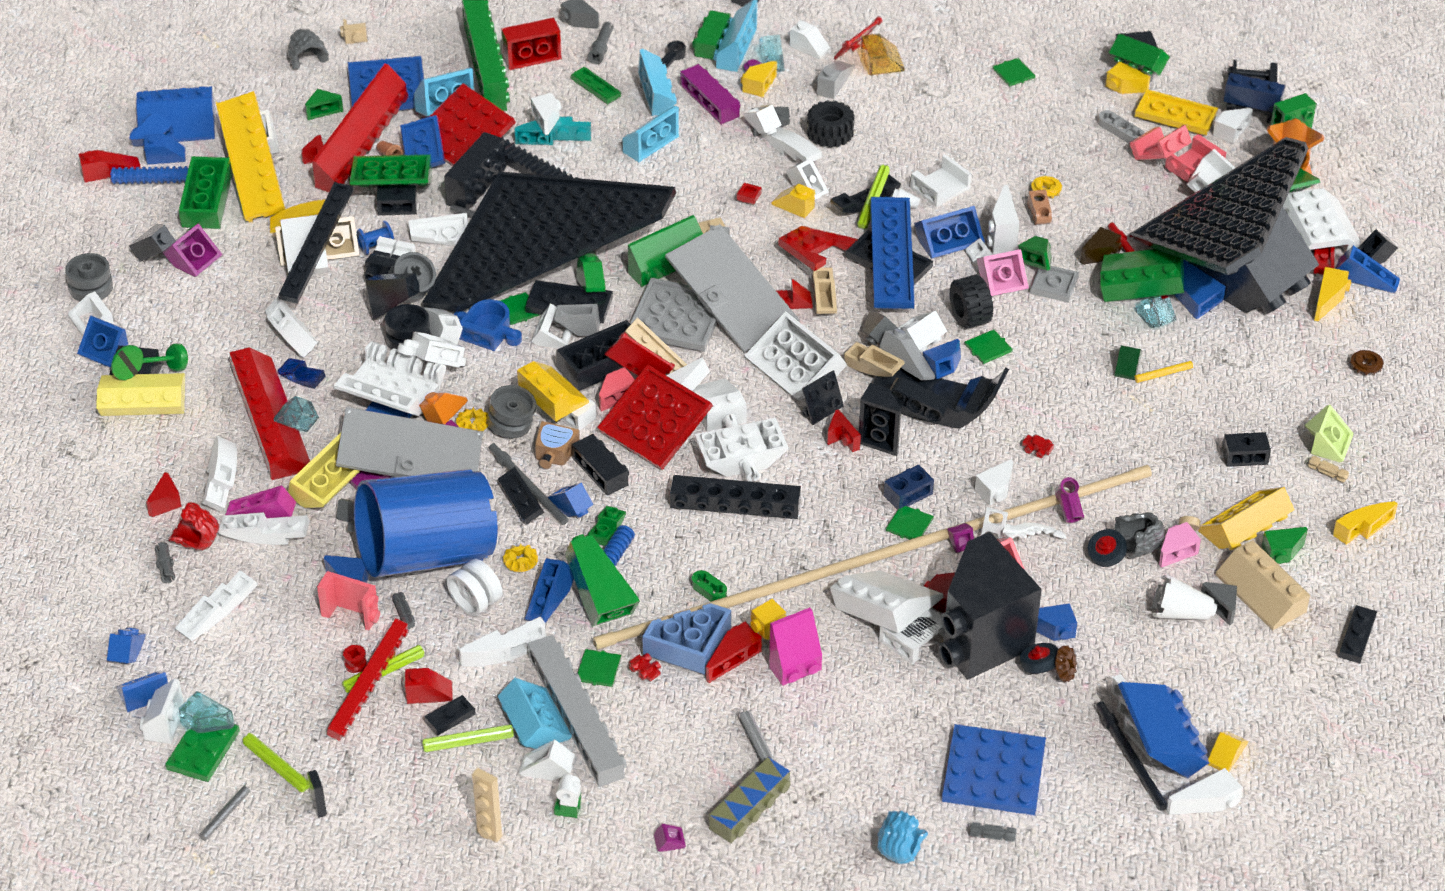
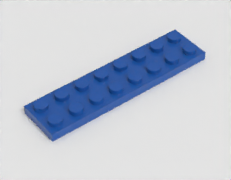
(892, 253)

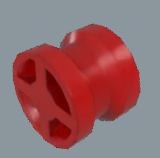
(355, 658)

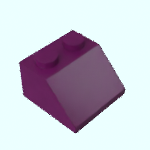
(193, 251)

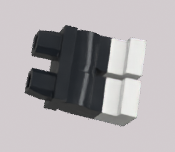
(385, 255)

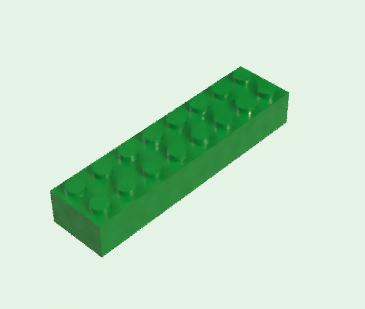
(485, 52)

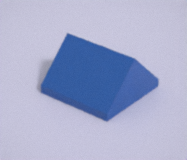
(101, 340)
(137, 692)

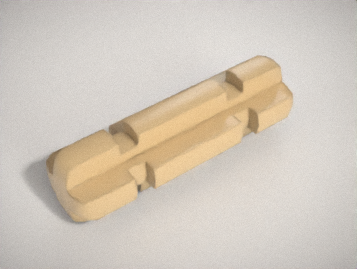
(1328, 469)

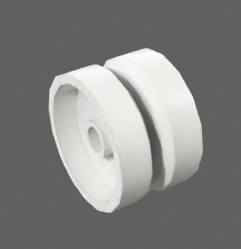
(474, 587)

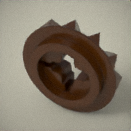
(1369, 357)
(1066, 663)

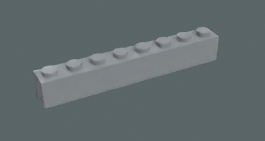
(576, 710)

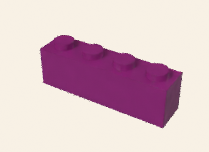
(710, 94)

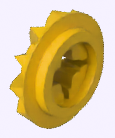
(1052, 184)
(478, 424)
(523, 563)

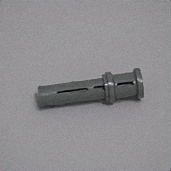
(599, 46)

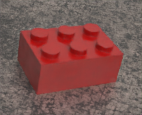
(531, 43)

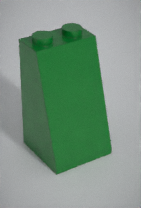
(599, 582)

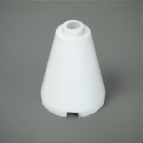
(1181, 601)

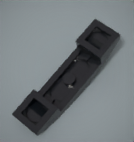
(855, 202)

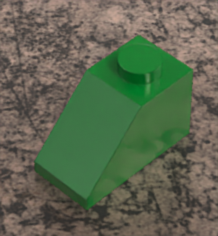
(1036, 252)
(590, 273)
(1284, 543)

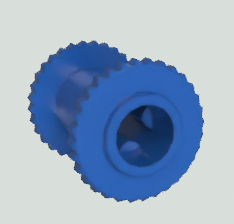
(369, 239)

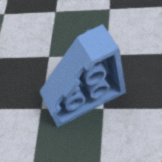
(688, 637)

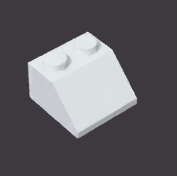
(924, 329)
(163, 713)

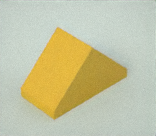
(1226, 750)

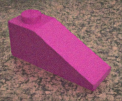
(272, 502)

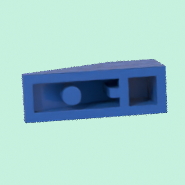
(1367, 271)
(550, 590)

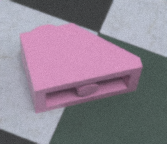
(1179, 544)

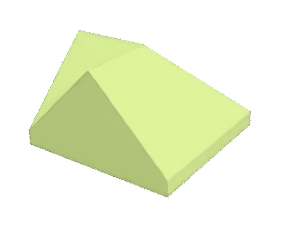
(1330, 435)

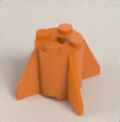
(1297, 130)

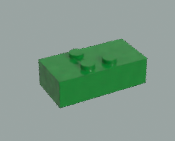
(205, 192)

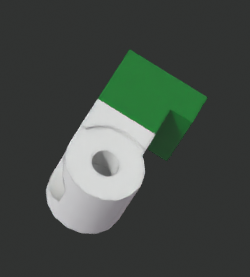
(568, 797)

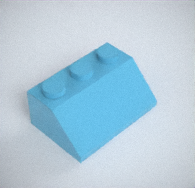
(655, 82)
(437, 89)
(652, 135)
(533, 714)

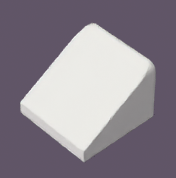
(977, 250)

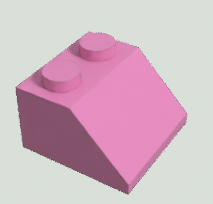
(1003, 272)

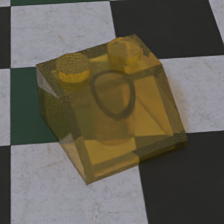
(880, 55)

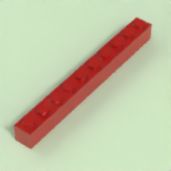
(367, 680)

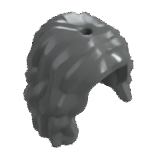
(305, 41)
(1141, 531)

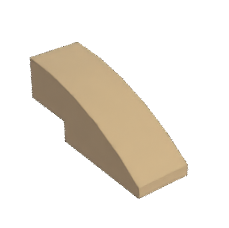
(824, 291)
(872, 360)

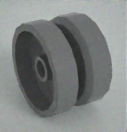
(421, 265)
(88, 274)
(511, 411)

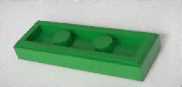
(596, 85)

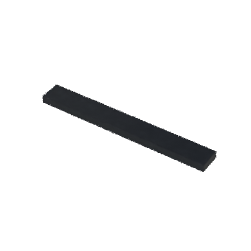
(315, 243)

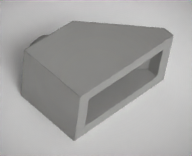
(579, 318)

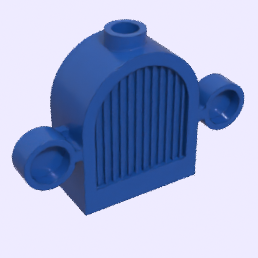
(488, 325)

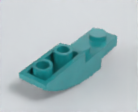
(564, 130)

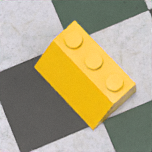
(550, 390)

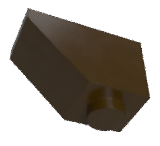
(1100, 244)

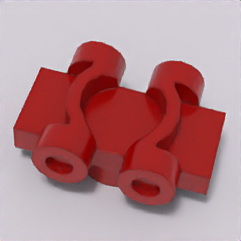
(1038, 443)
(644, 668)

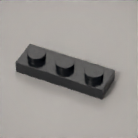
(520, 495)
(1358, 634)

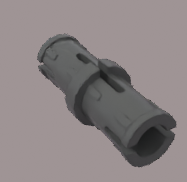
(164, 562)

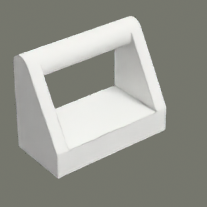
(89, 303)
(543, 337)

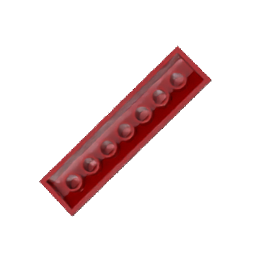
(359, 128)
(263, 399)

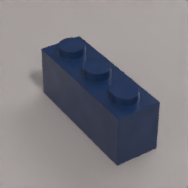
(1253, 92)

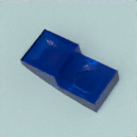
(299, 373)

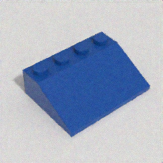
(186, 109)
(1165, 726)

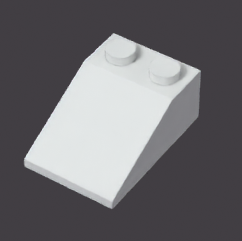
(1004, 224)
(294, 235)
(725, 401)

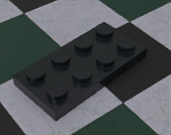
(862, 253)
(562, 294)

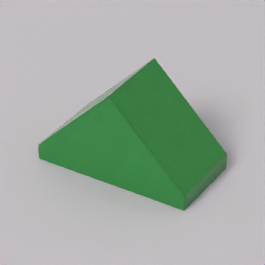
(323, 104)

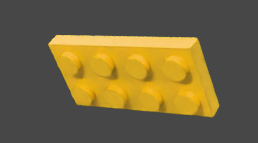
(1176, 112)

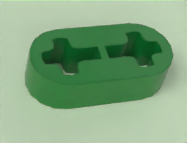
(711, 584)

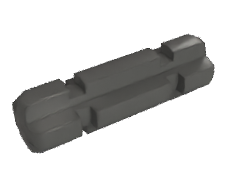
(403, 609)
(993, 831)

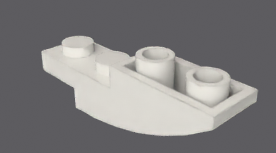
(290, 327)
(221, 473)
(263, 530)
(499, 648)

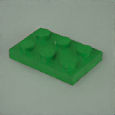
(201, 753)

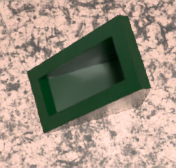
(1128, 362)

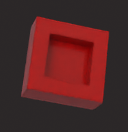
(749, 193)

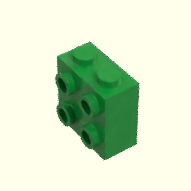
(1297, 107)

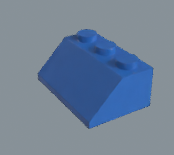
(949, 232)

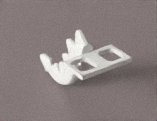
(1016, 531)

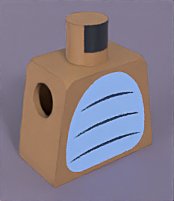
(555, 444)

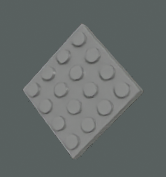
(675, 315)

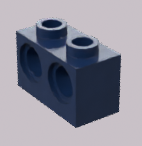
(908, 487)

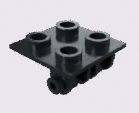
(822, 398)

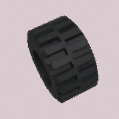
(830, 123)
(971, 301)

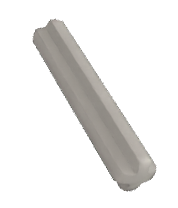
(755, 736)

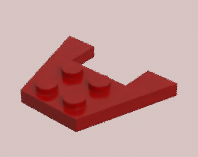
(807, 242)

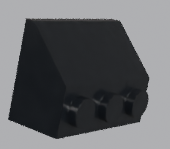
(880, 420)

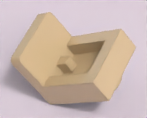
(353, 32)

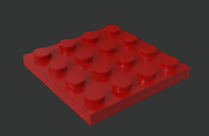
(465, 118)
(655, 417)

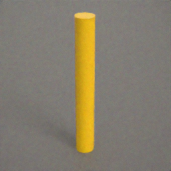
(1163, 371)

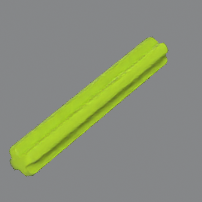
(875, 191)
(397, 662)
(468, 738)
(276, 762)

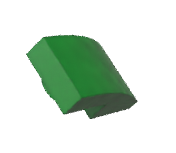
(607, 524)

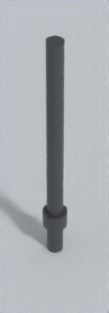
(506, 460)

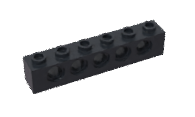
(735, 496)

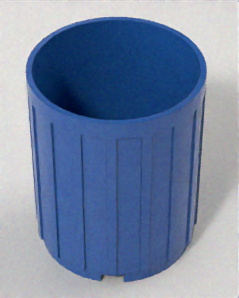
(424, 521)

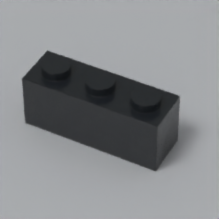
(600, 464)

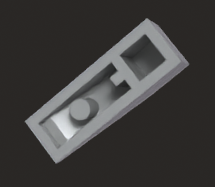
(833, 78)
(904, 347)

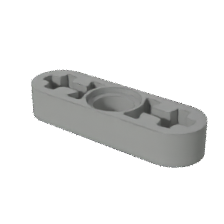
(1110, 122)

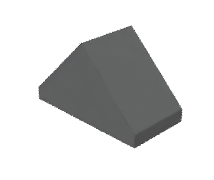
(1224, 597)

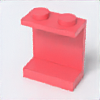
(1157, 146)
(1187, 163)
(349, 594)

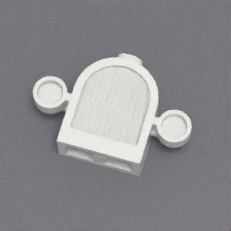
(433, 349)

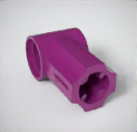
(1069, 502)

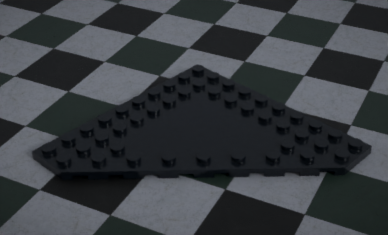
(1231, 216)
(537, 225)

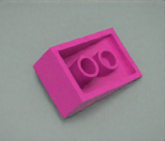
(794, 647)

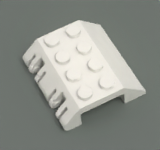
(1320, 219)
(394, 382)

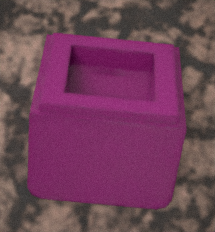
(960, 536)
(669, 838)

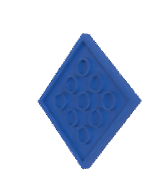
(408, 68)
(994, 769)

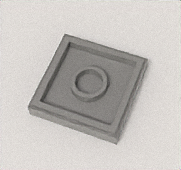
(1055, 283)

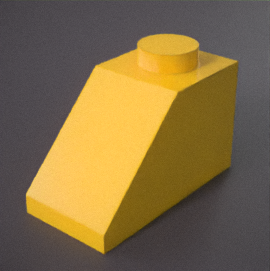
(759, 78)
(1127, 79)
(796, 200)
(764, 615)

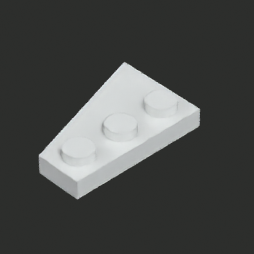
(438, 230)

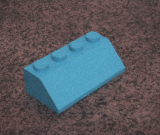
(737, 38)

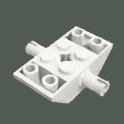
(742, 447)

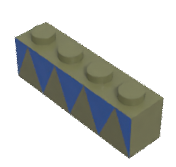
(749, 800)

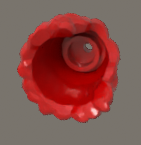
(196, 528)

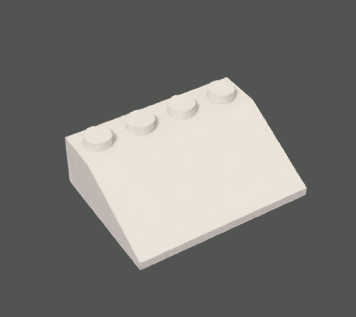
(794, 356)
(883, 599)

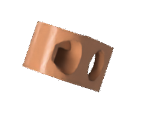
(1039, 209)

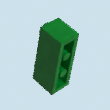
(710, 34)
(1139, 55)

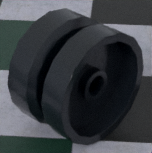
(403, 322)

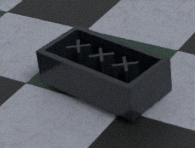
(475, 171)
(585, 359)

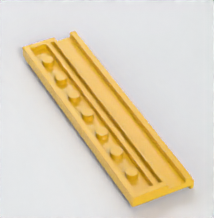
(250, 156)

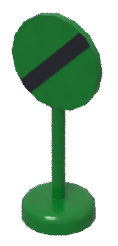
(130, 358)

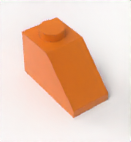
(441, 406)

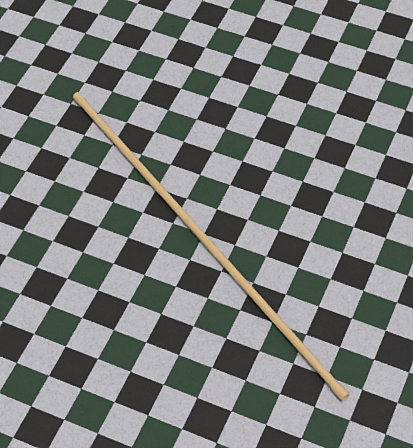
(1139, 473)

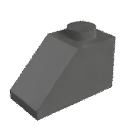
(579, 14)
(875, 327)

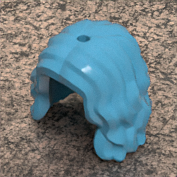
(900, 838)

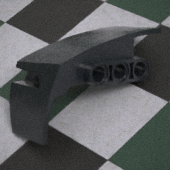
(941, 399)

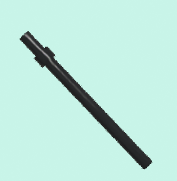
(1111, 723)

